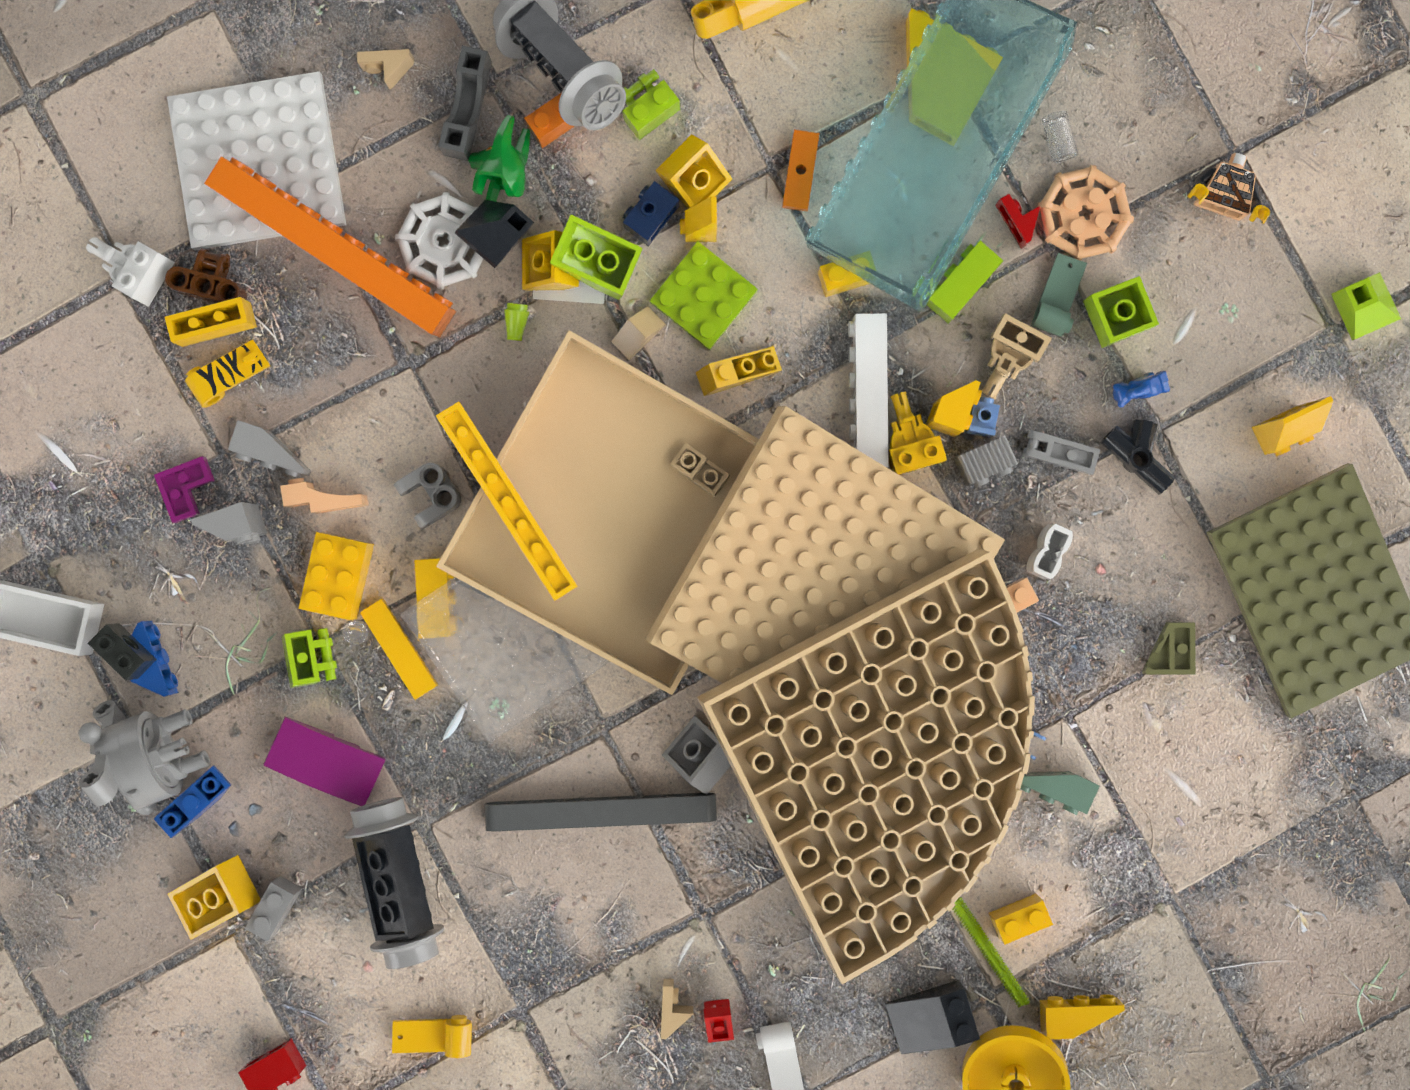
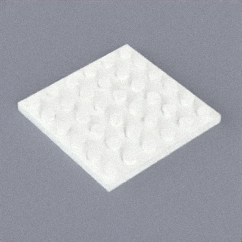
(271, 127)

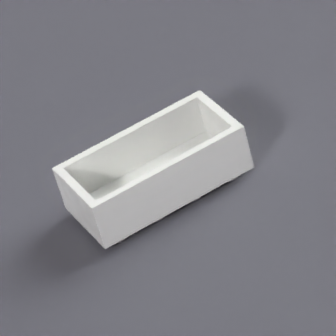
(48, 619)

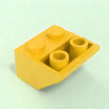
(952, 411)

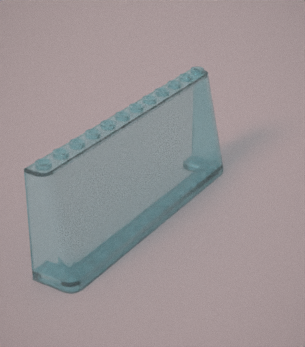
(941, 143)

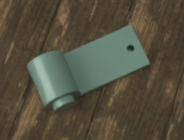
(1058, 295)

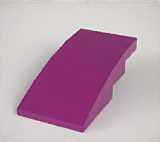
(324, 761)

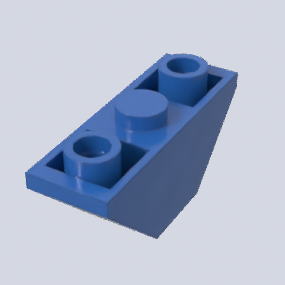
(158, 676)
(193, 802)

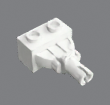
(135, 270)

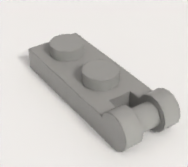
(1062, 452)

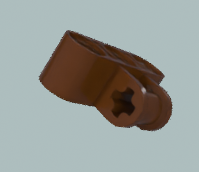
(204, 272)

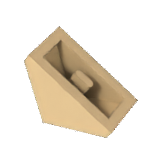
(637, 332)

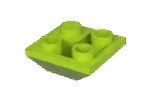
(1366, 306)

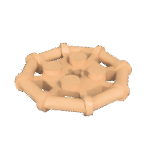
(1093, 200)

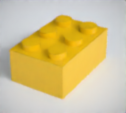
(336, 576)

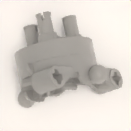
(137, 757)

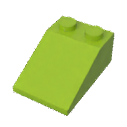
(596, 257)

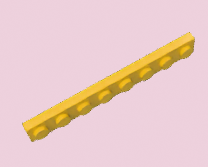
(506, 500)

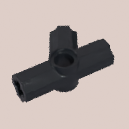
(1140, 443)

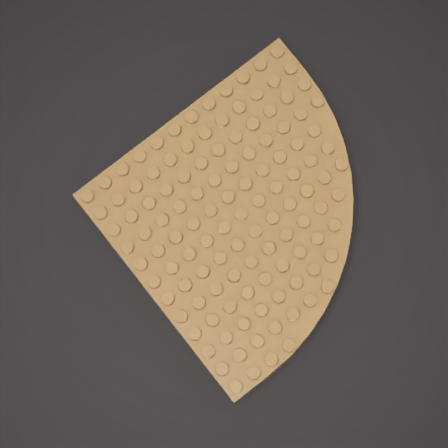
(886, 756)

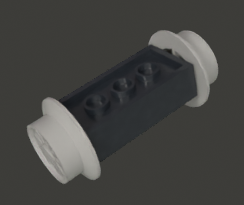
(589, 89)
(393, 883)

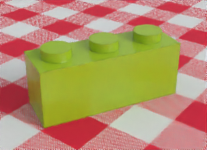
(963, 280)

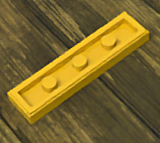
(399, 648)

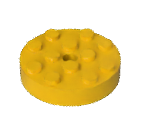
(1012, 1049)

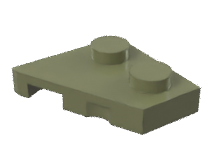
(1173, 651)

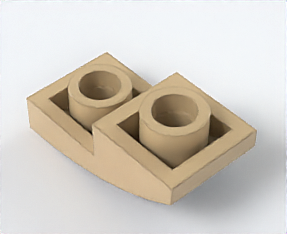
(700, 470)

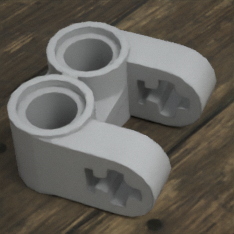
(435, 490)

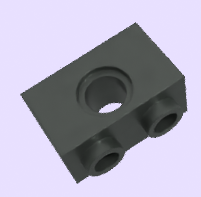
(122, 651)

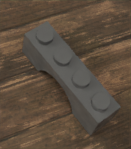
(461, 126)

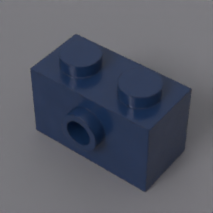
(650, 213)

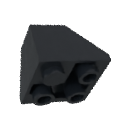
(494, 230)

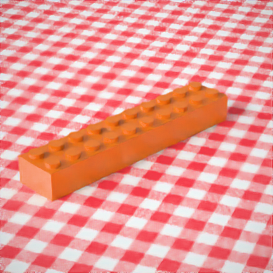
(325, 242)

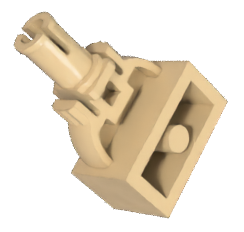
(1014, 347)

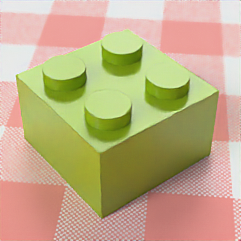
(1120, 312)

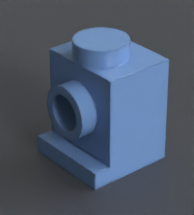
(984, 427)

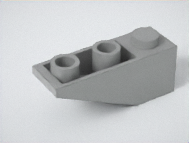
(263, 445)

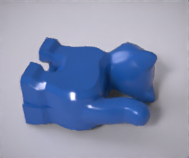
(1141, 387)

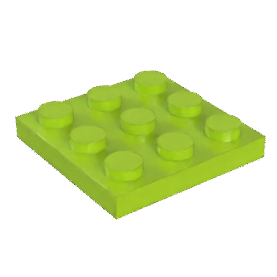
(703, 295)

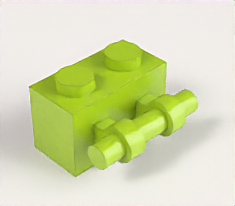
(652, 107)
(301, 657)

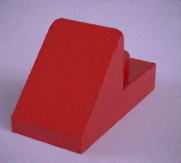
(1020, 226)
(718, 1020)

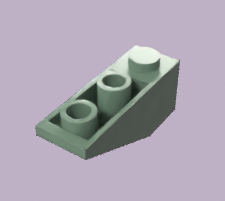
(1064, 786)

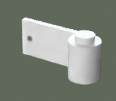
(780, 1056)

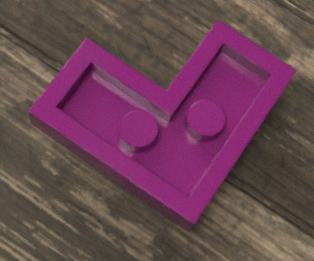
(176, 487)

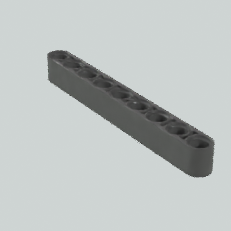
(600, 812)

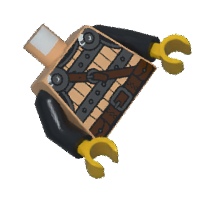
(1230, 190)

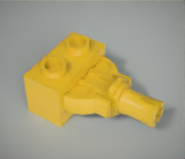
(914, 444)

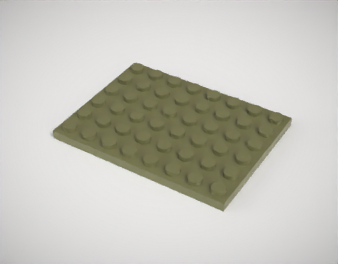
(1317, 589)

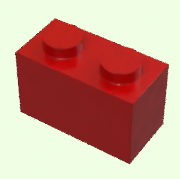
(273, 1068)

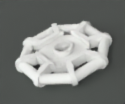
(428, 245)

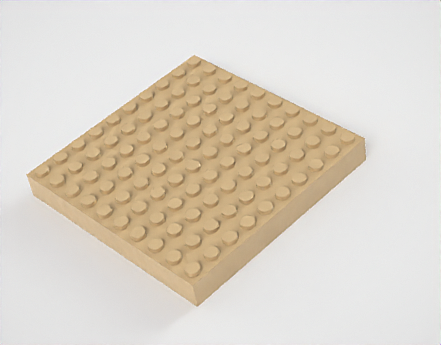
(604, 492)
(803, 546)

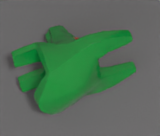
(502, 163)

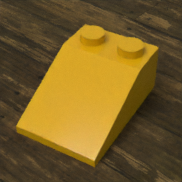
(1292, 426)
(214, 897)

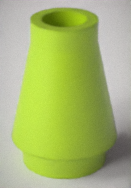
(516, 319)

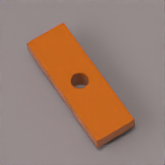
(801, 157)

